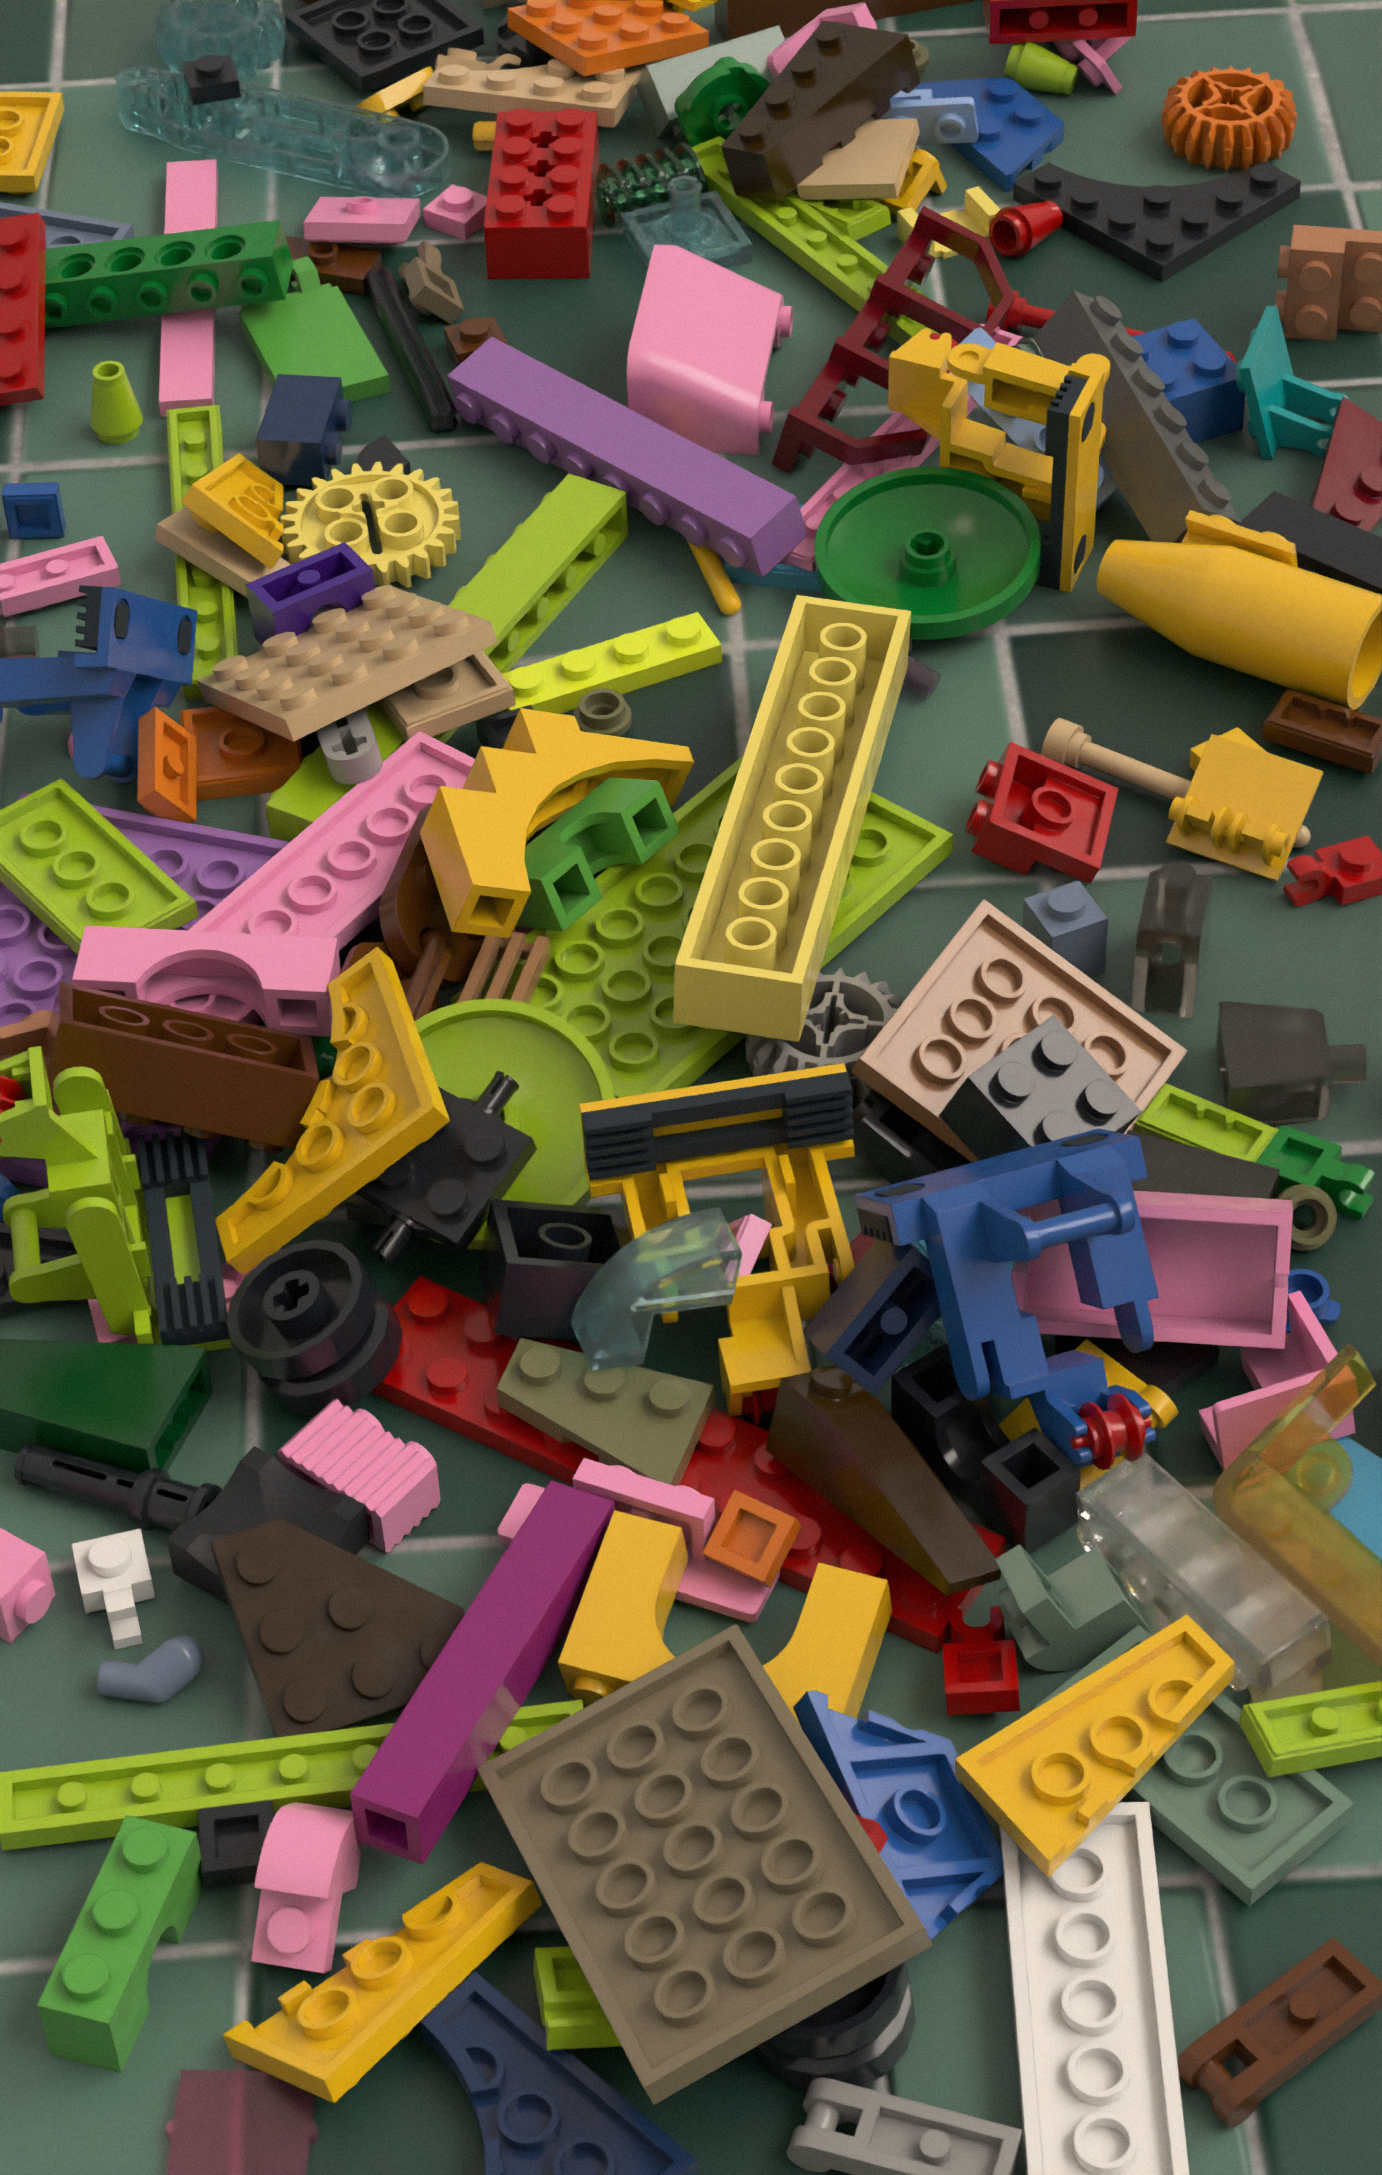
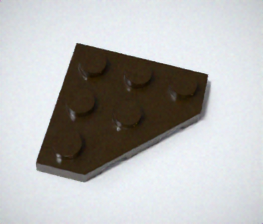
(327, 1629)

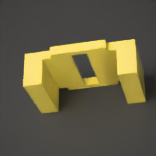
(977, 217)

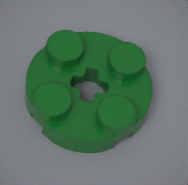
(711, 91)

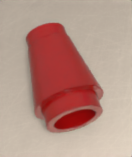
(1023, 227)

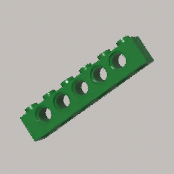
(166, 274)

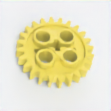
(410, 516)

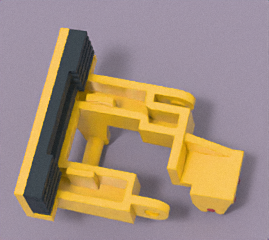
(931, 389)
(767, 1123)

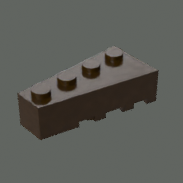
(816, 105)

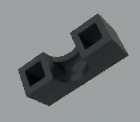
(1015, 1485)

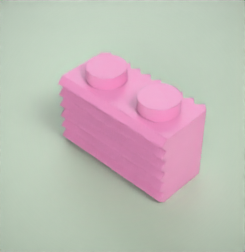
(357, 1458)

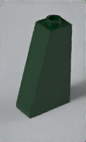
(102, 1399)

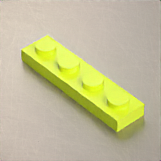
(616, 664)

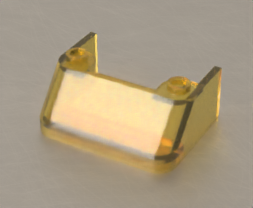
(1283, 1496)

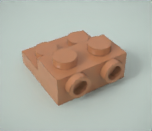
(1330, 282)

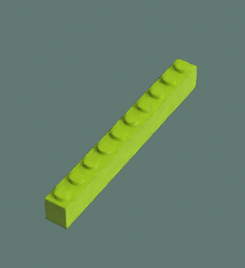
(515, 590)

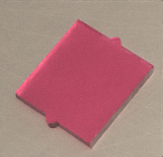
(240, 2125)

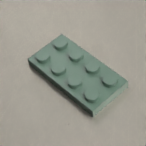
(1222, 1805)

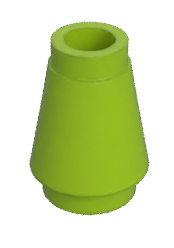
(1040, 69)
(113, 404)

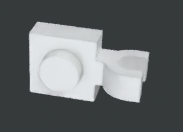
(113, 1577)

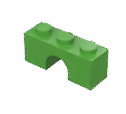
(609, 827)
(100, 1980)

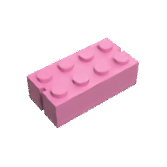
(1208, 1265)

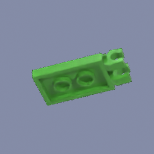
(314, 336)

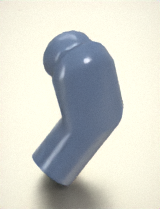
(157, 1676)

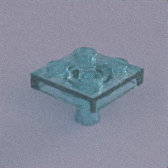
(691, 222)

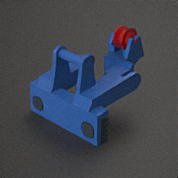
(138, 665)
(973, 1233)

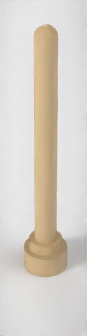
(1072, 747)

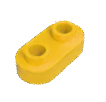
(399, 95)

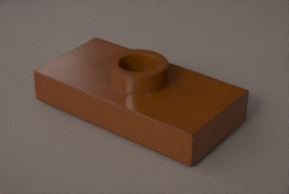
(337, 263)
(1325, 731)

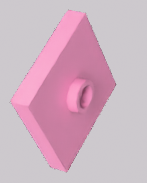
(361, 220)

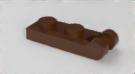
(1281, 2030)

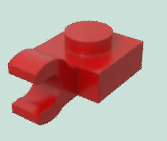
(1345, 870)

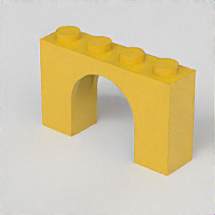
(634, 1587)

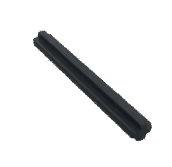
(411, 350)

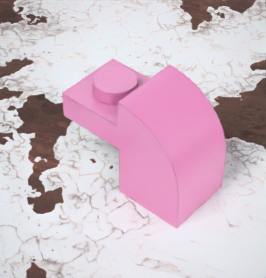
(302, 1875)

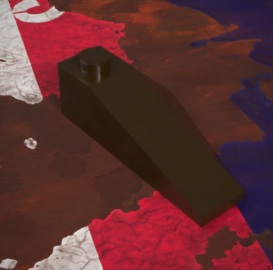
(877, 1476)

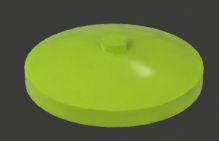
(554, 1076)

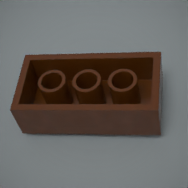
(185, 1066)

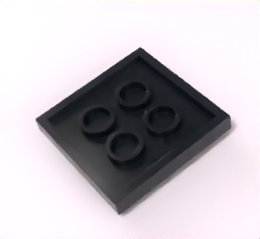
(382, 39)

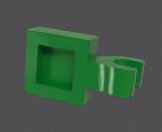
(1318, 1163)

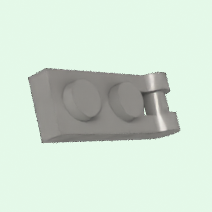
(897, 2136)

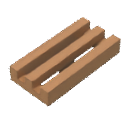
(512, 951)

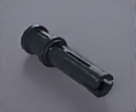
(146, 1497)

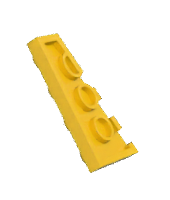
(1088, 1746)

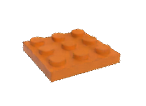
(606, 33)

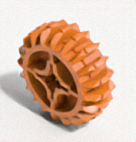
(1228, 118)

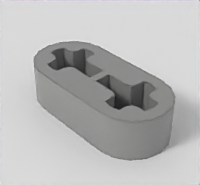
(353, 737)

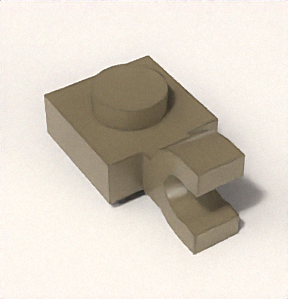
(428, 287)

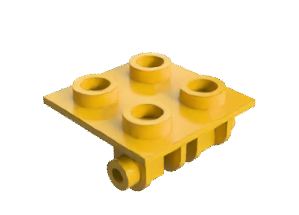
(1243, 807)

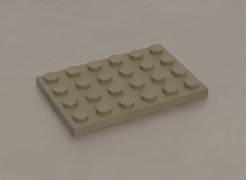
(701, 1862)

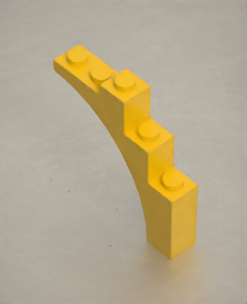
(543, 770)

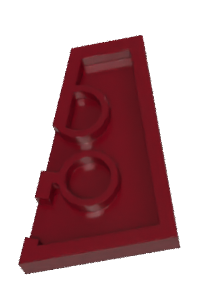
(1352, 469)

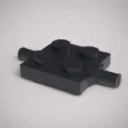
(448, 1181)

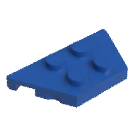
(1011, 126)
(908, 1784)

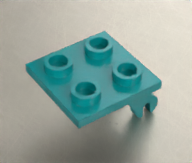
(1278, 397)

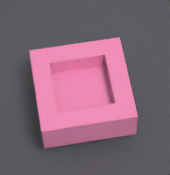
(456, 212)

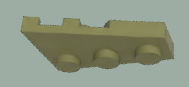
(618, 1413)

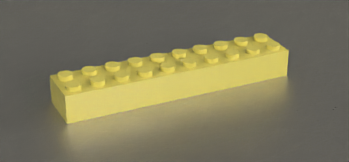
(792, 821)

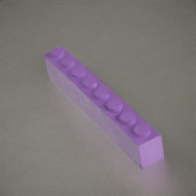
(612, 445)

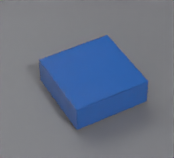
(33, 510)

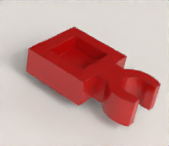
(980, 1667)

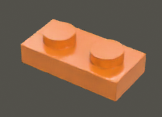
(166, 768)

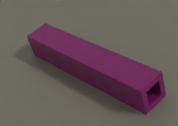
(481, 1676)

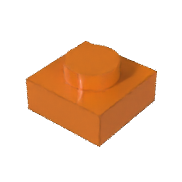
(752, 1538)

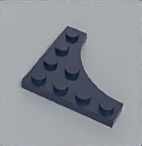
(541, 2105)

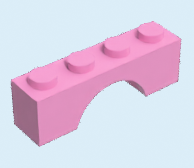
(273, 974)

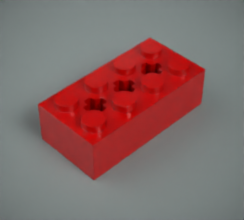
(542, 195)

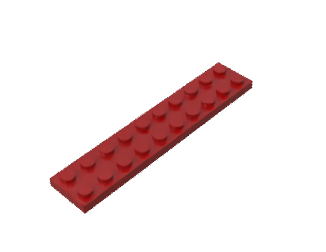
(451, 1376)

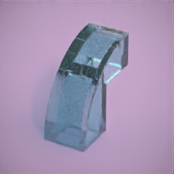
(665, 1270)

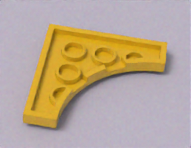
(358, 1121)

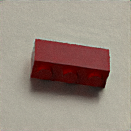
(1058, 20)

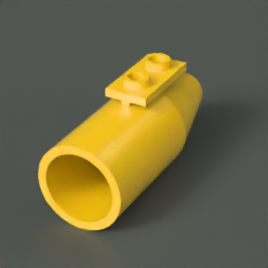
(1250, 608)

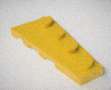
(389, 1984)

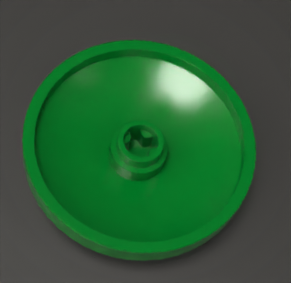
(933, 545)

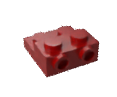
(1041, 815)

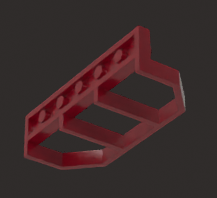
(853, 360)

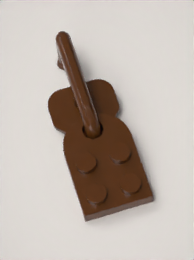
(418, 931)

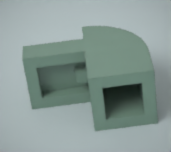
(1068, 1615)

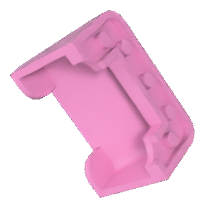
(705, 351)

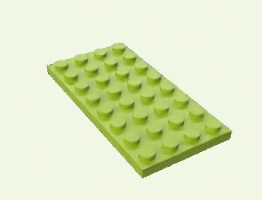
(619, 958)

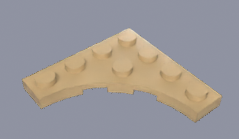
(536, 89)

